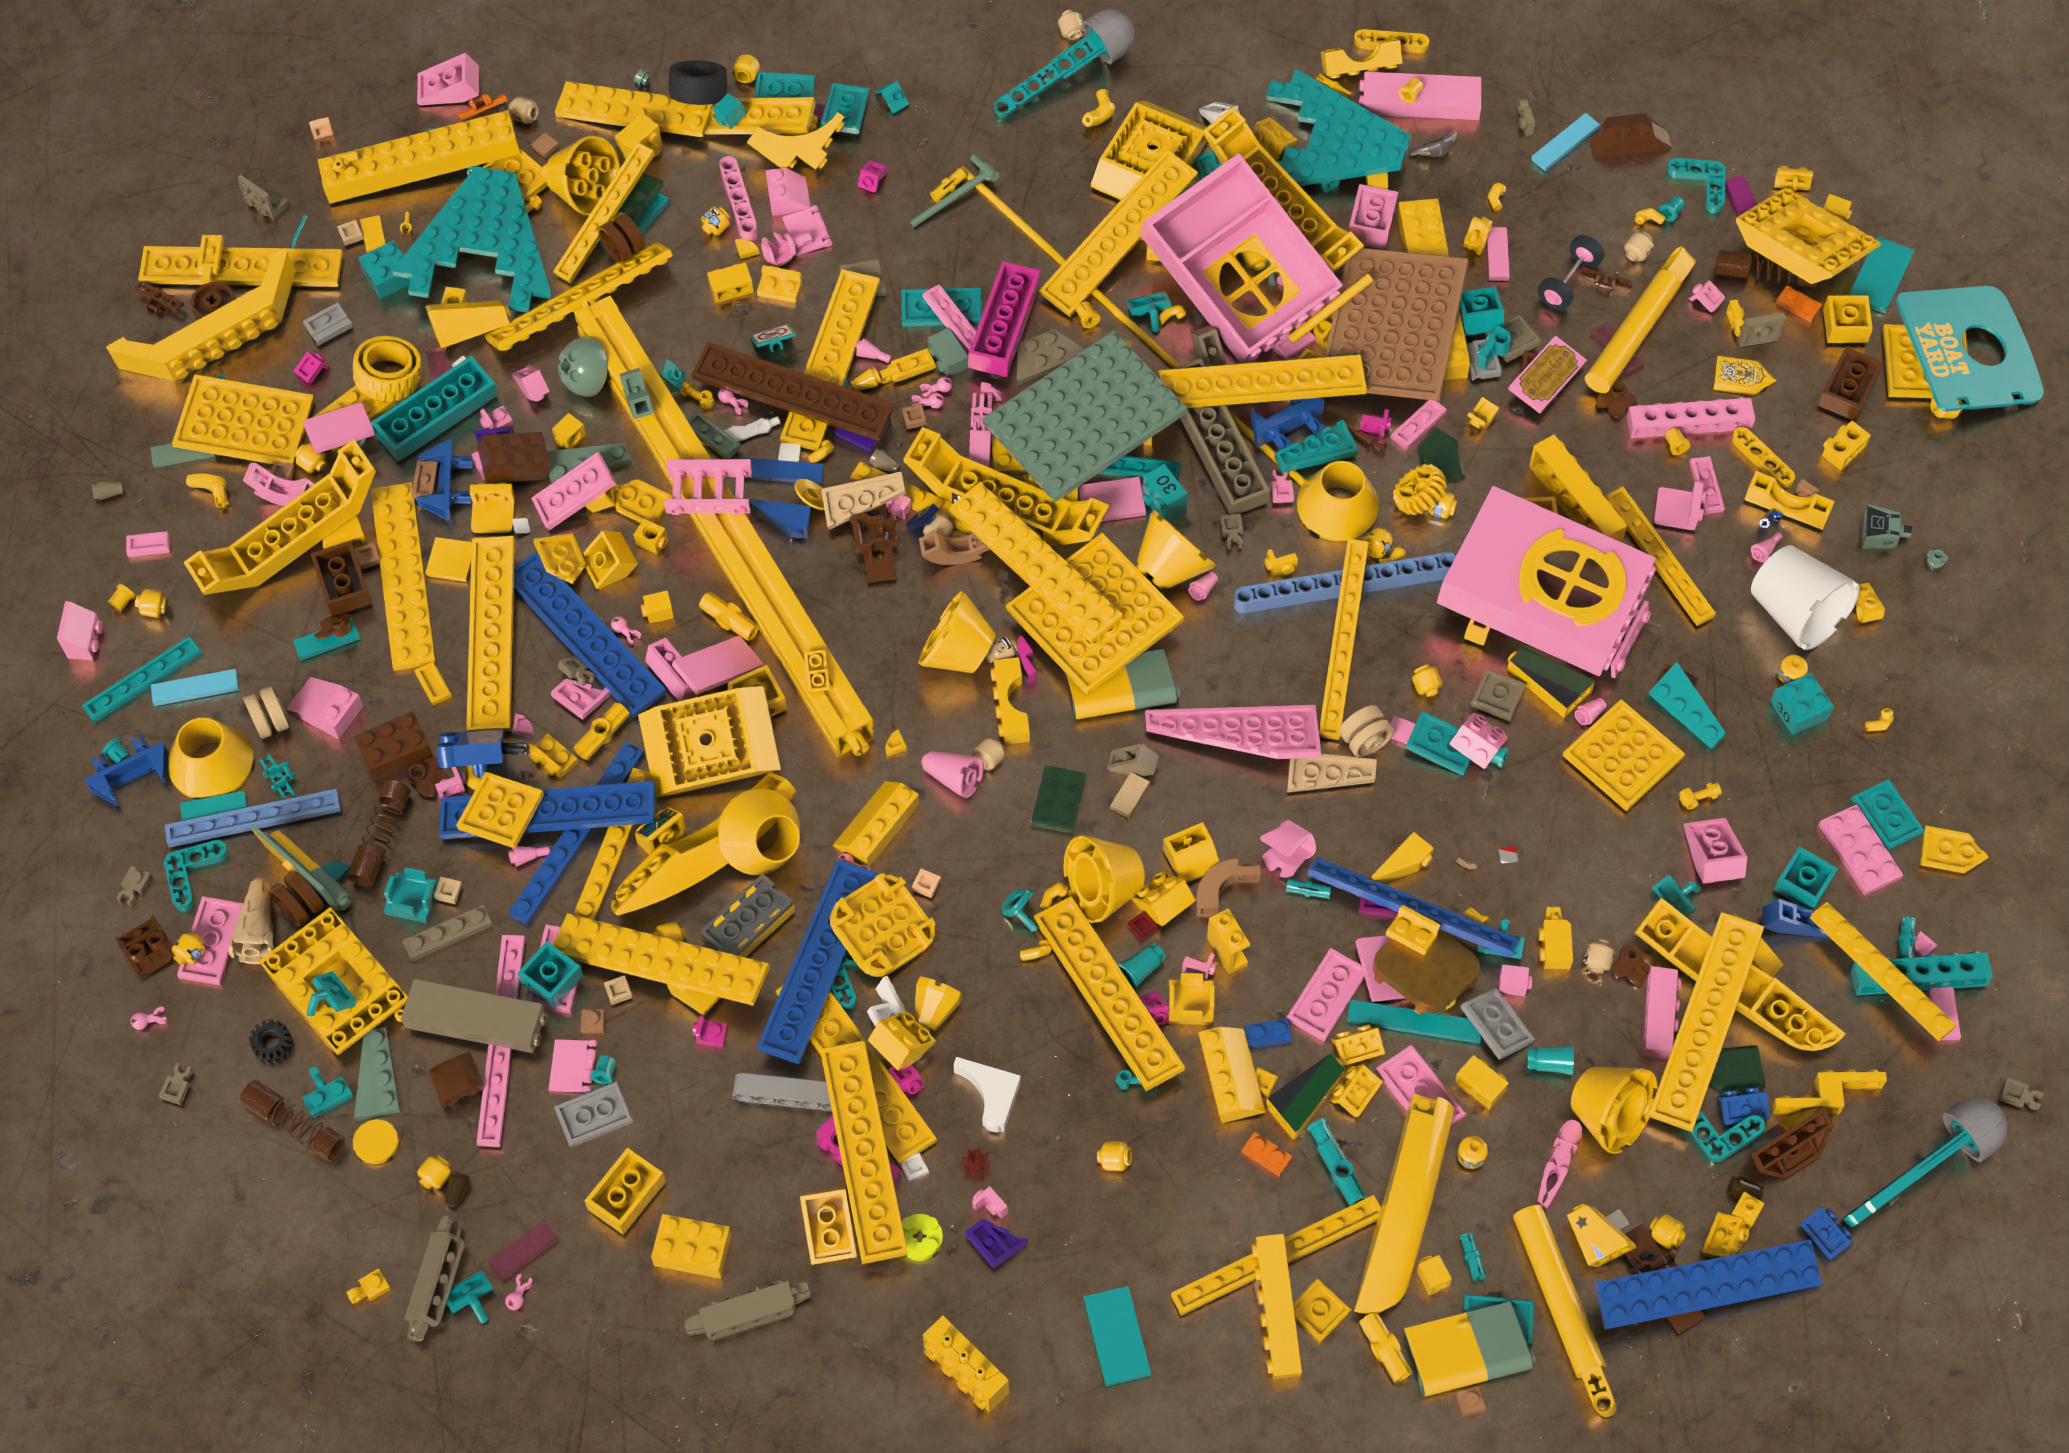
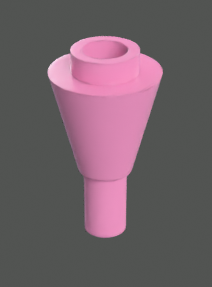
(867, 349)
(1762, 550)
(524, 854)

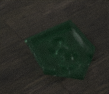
(1442, 452)
(1738, 1069)

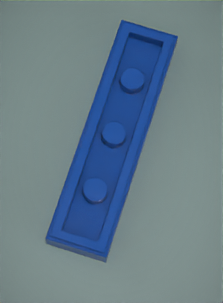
(785, 470)

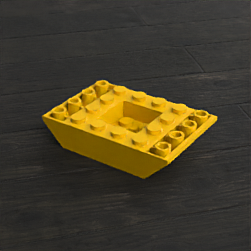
(1128, 153)
(1803, 236)
(739, 748)
(327, 947)

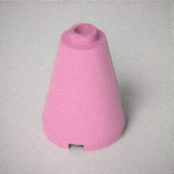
(954, 771)

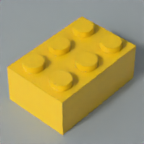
(625, 1191)
(691, 1246)

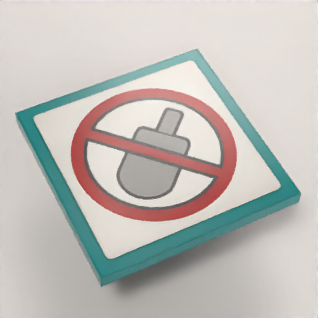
(773, 336)

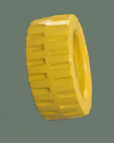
(387, 385)

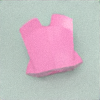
(1290, 847)

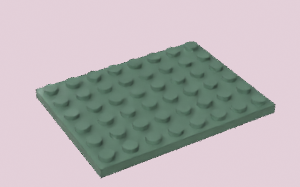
(1084, 416)

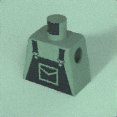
(1882, 528)

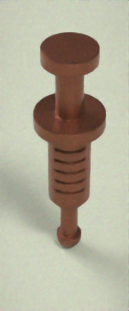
(1371, 441)

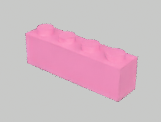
(1660, 1012)

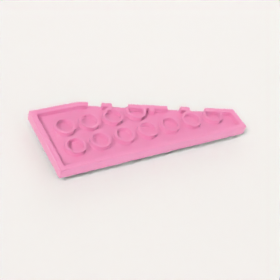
(1262, 730)

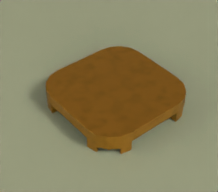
(1431, 979)

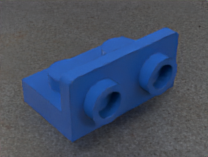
(1744, 1104)
(1827, 1233)

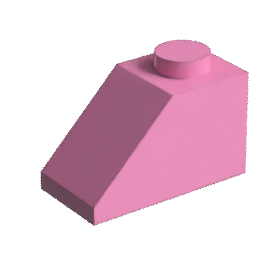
(531, 383)

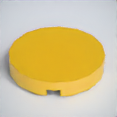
(375, 1141)

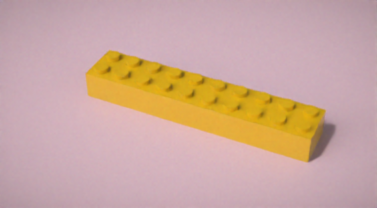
(421, 156)
(1424, 233)

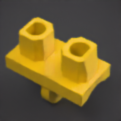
(1793, 178)
(1477, 234)

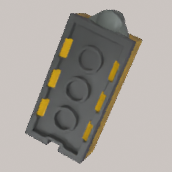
(748, 919)

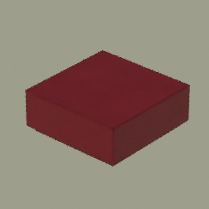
(1142, 926)

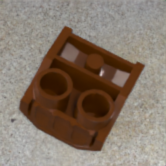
(146, 946)
(456, 1079)

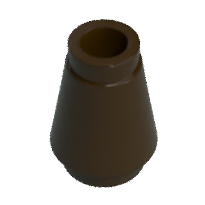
(1739, 1185)
(456, 1188)

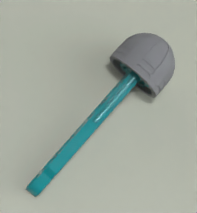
(1107, 35)
(1975, 1127)

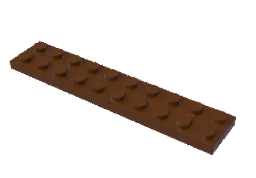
(793, 391)

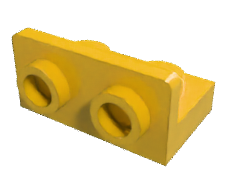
(1273, 137)
(779, 284)
(553, 756)
(1413, 930)
(1358, 1045)
(1356, 1089)
(1725, 1236)

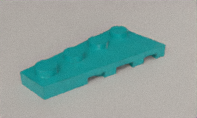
(1328, 446)
(1684, 702)

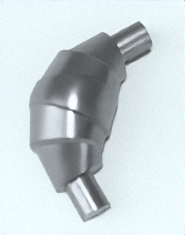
(1436, 147)

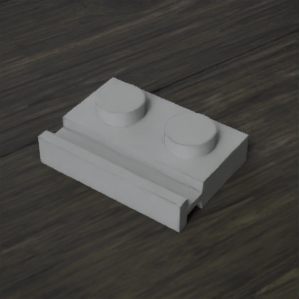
(327, 324)
(1493, 368)

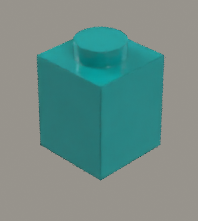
(729, 111)

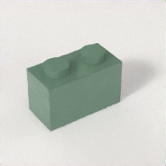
(947, 352)

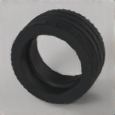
(697, 82)

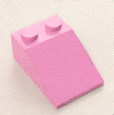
(449, 82)
(1373, 216)
(326, 706)
(1715, 850)

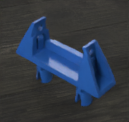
(1273, 429)
(441, 503)
(129, 769)

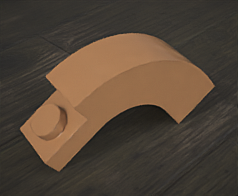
(951, 551)
(1217, 879)

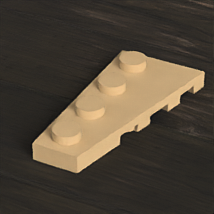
(860, 497)
(1329, 772)

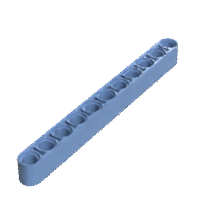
(1333, 579)

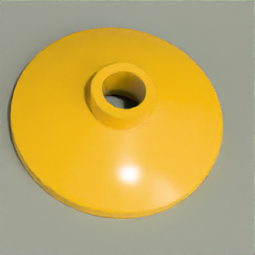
(810, 493)

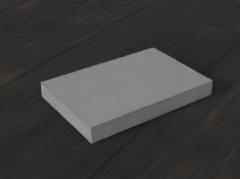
(1497, 1023)
(593, 1114)

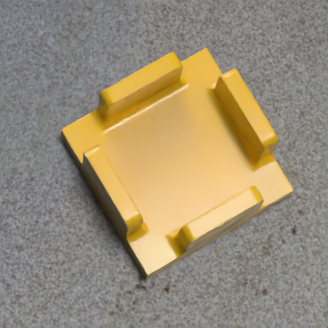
(1191, 1000)

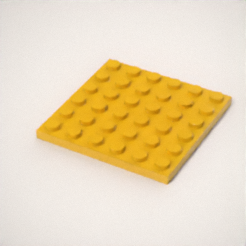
(1144, 621)

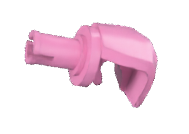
(783, 248)

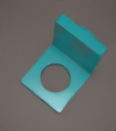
(893, 96)
(672, 375)

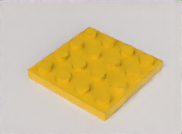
(1903, 367)
(1623, 755)

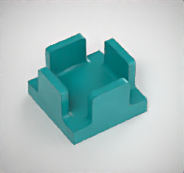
(410, 895)

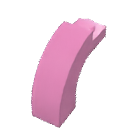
(272, 487)

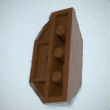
(1629, 135)
(1792, 1143)

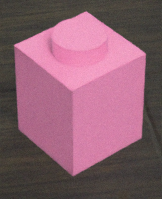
(1514, 980)

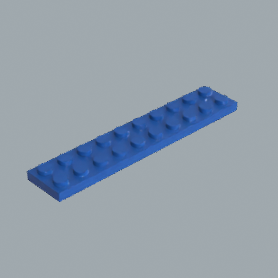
(586, 636)
(570, 808)
(812, 971)
(1707, 1284)

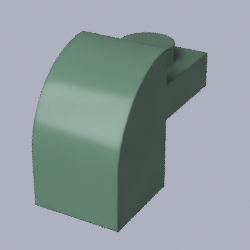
(636, 393)

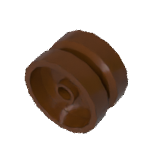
(621, 238)
(210, 298)
(296, 898)

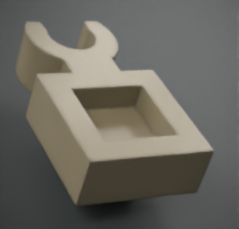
(1526, 120)
(1232, 528)
(575, 668)
(134, 882)
(176, 1087)
(2017, 1094)

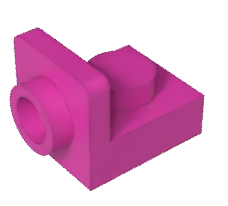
(870, 175)
(311, 366)
(1374, 425)
(1156, 1007)
(710, 1032)
(907, 1079)

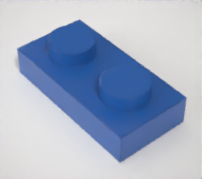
(1268, 1033)

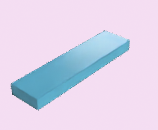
(1565, 142)
(194, 687)

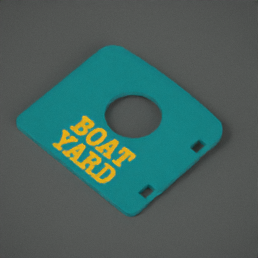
(1936, 329)

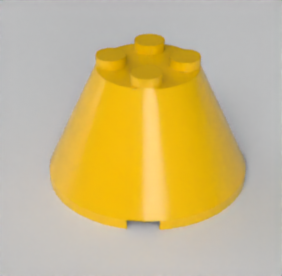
(582, 172)
(1169, 554)

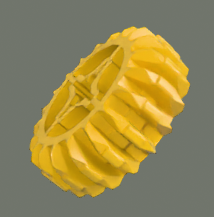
(1419, 489)

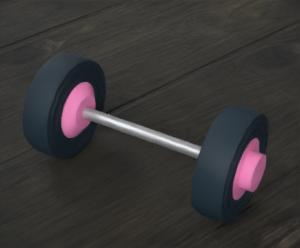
(1556, 292)

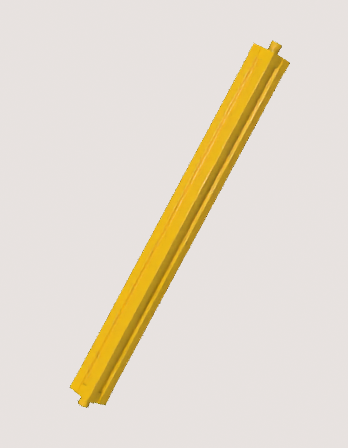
(732, 538)

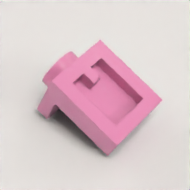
(1708, 295)
(496, 419)
(451, 786)
(1196, 965)
(994, 1203)

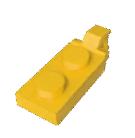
(210, 256)
(908, 367)

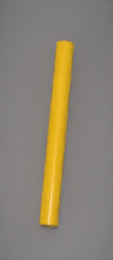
(1330, 308)

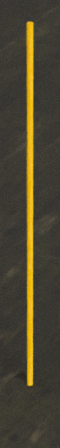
(1114, 309)

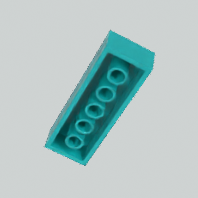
(434, 408)

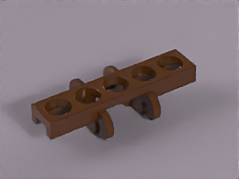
(1598, 280)
(153, 296)

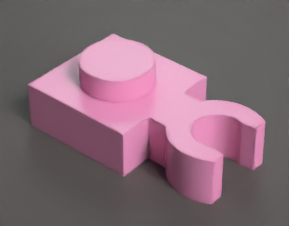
(1281, 488)

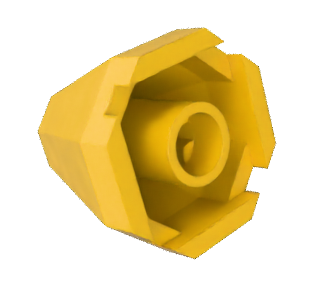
(934, 1003)

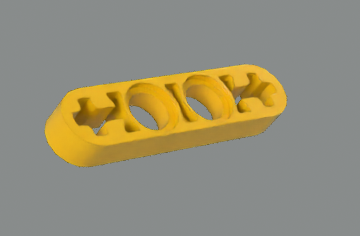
(1407, 37)
(1760, 459)

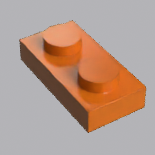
(1798, 303)
(1267, 1154)

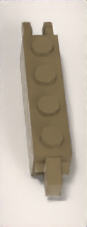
(434, 1278)
(747, 1310)

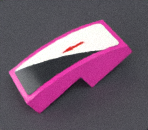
(1026, 657)

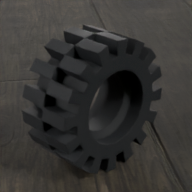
(262, 1032)

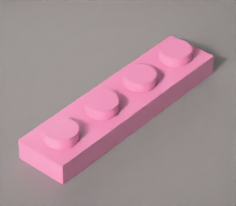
(950, 316)

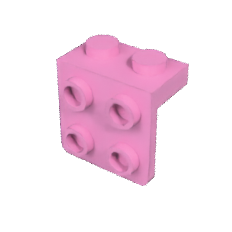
(1680, 507)
(1479, 740)

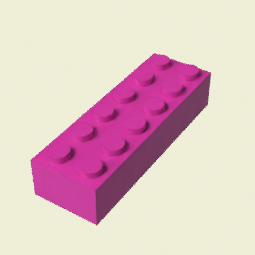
(1004, 319)

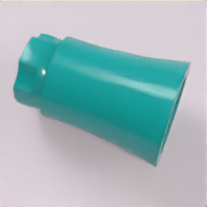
(1142, 964)
(1551, 1059)

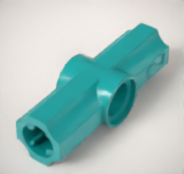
(1335, 1160)

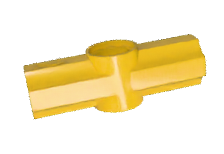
(729, 616)
(593, 740)
(1385, 1347)

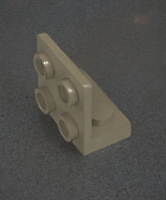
(263, 197)

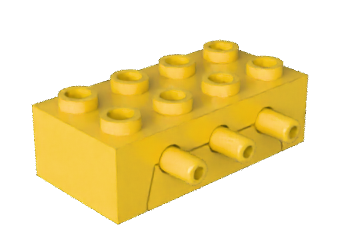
(965, 1364)

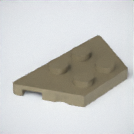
(1044, 354)

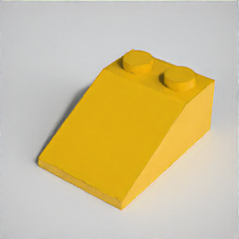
(828, 1224)

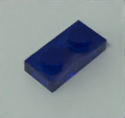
(923, 517)

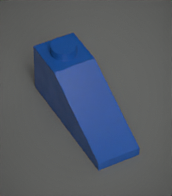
(788, 518)
(1790, 919)

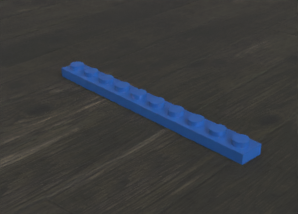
(569, 843)
(1394, 898)

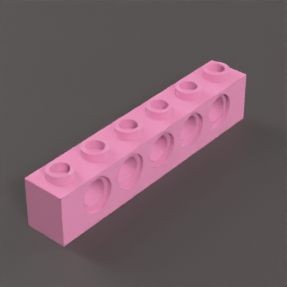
(1700, 422)

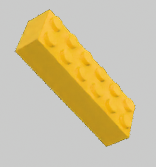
(1574, 489)

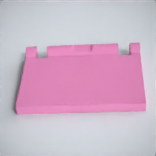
(804, 221)
(572, 1066)

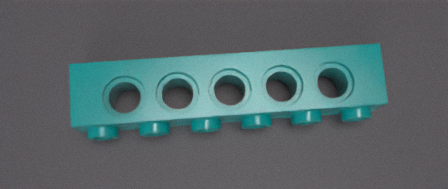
(1976, 962)

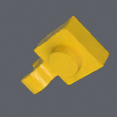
(1735, 315)
(371, 1286)

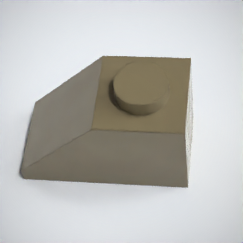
(1208, 346)
(1133, 759)

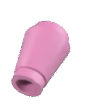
(1201, 587)
(1590, 711)

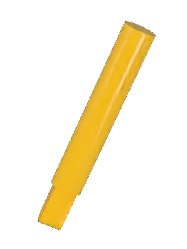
(1639, 321)
(1564, 1303)

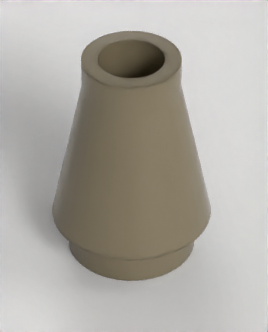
(883, 461)
(106, 489)

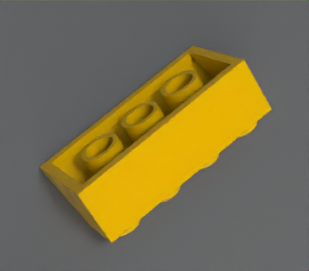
(878, 822)
(1231, 1073)

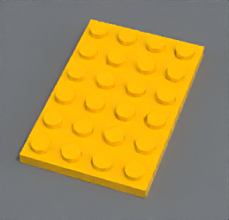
(243, 420)

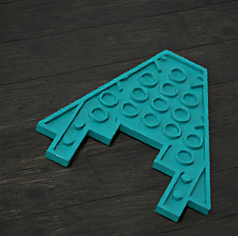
(1344, 138)
(481, 219)

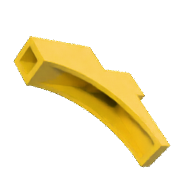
(807, 147)

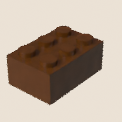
(1850, 384)
(514, 457)
(341, 578)
(393, 746)

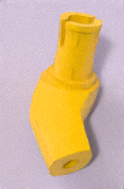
(1102, 113)
(210, 482)

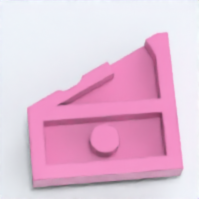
(579, 698)

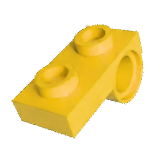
(1868, 604)

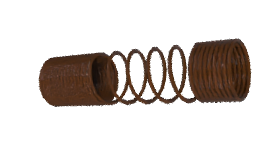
(1739, 265)
(369, 856)
(269, 1105)

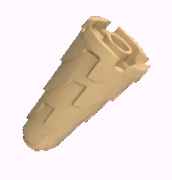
(254, 927)

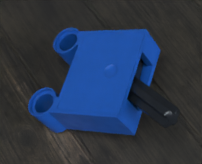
(476, 749)

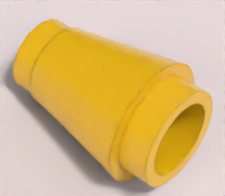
(866, 380)

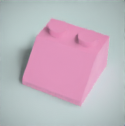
(787, 191)
(79, 632)

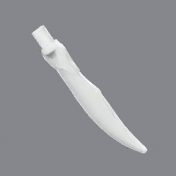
(742, 433)

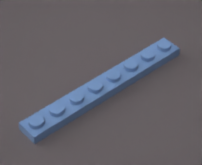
(259, 815)

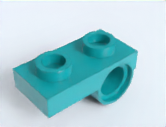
(1494, 347)

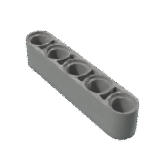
(781, 1091)

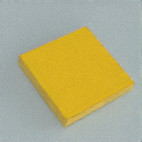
(450, 560)
(1319, 1310)

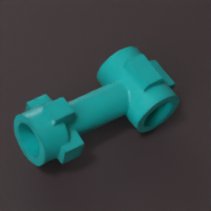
(1125, 1078)

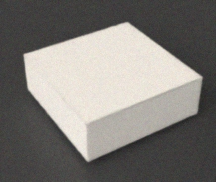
(789, 452)
(914, 1168)

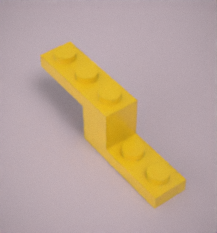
(1829, 1091)

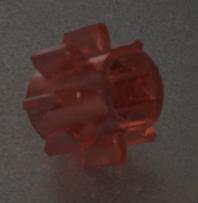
(981, 1164)

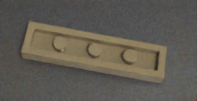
(447, 933)

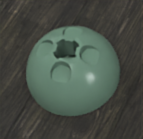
(583, 366)

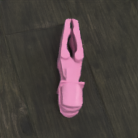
(980, 439)
(1566, 1144)

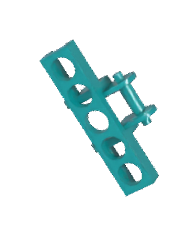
(269, 771)

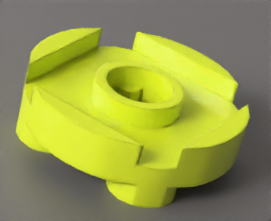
(928, 1226)

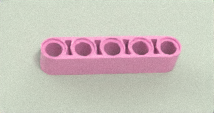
(738, 199)

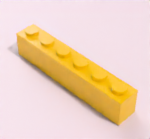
(1277, 1306)

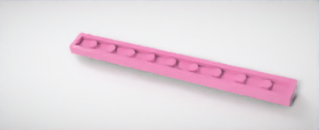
(499, 1057)

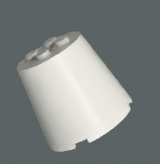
(1804, 595)

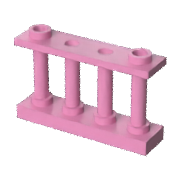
(708, 468)
(1642, 615)

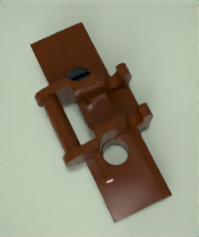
(882, 538)
(1650, 1258)

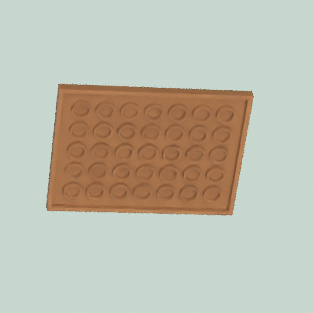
(1400, 320)

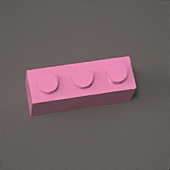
(660, 659)

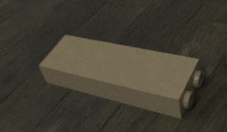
(474, 1016)

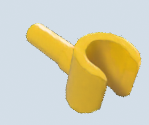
(406, 225)

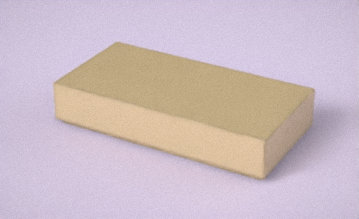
(1129, 795)

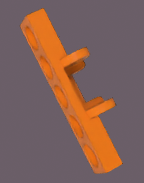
(488, 104)

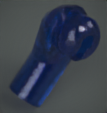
(1769, 516)

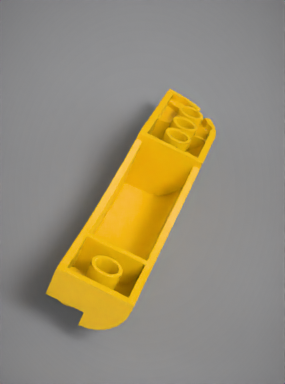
(685, 861)
(1762, 998)
(1405, 1204)

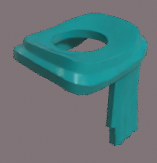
(1011, 910)

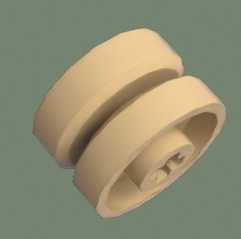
(266, 712)
(1366, 731)

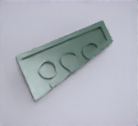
(565, 460)
(376, 1080)

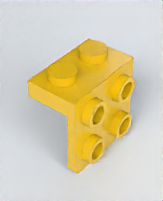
(492, 507)

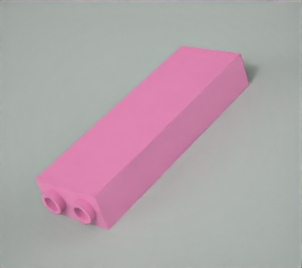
(1440, 98)

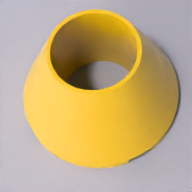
(1335, 517)
(959, 638)
(217, 773)
(740, 826)
(1102, 875)
(1614, 1104)

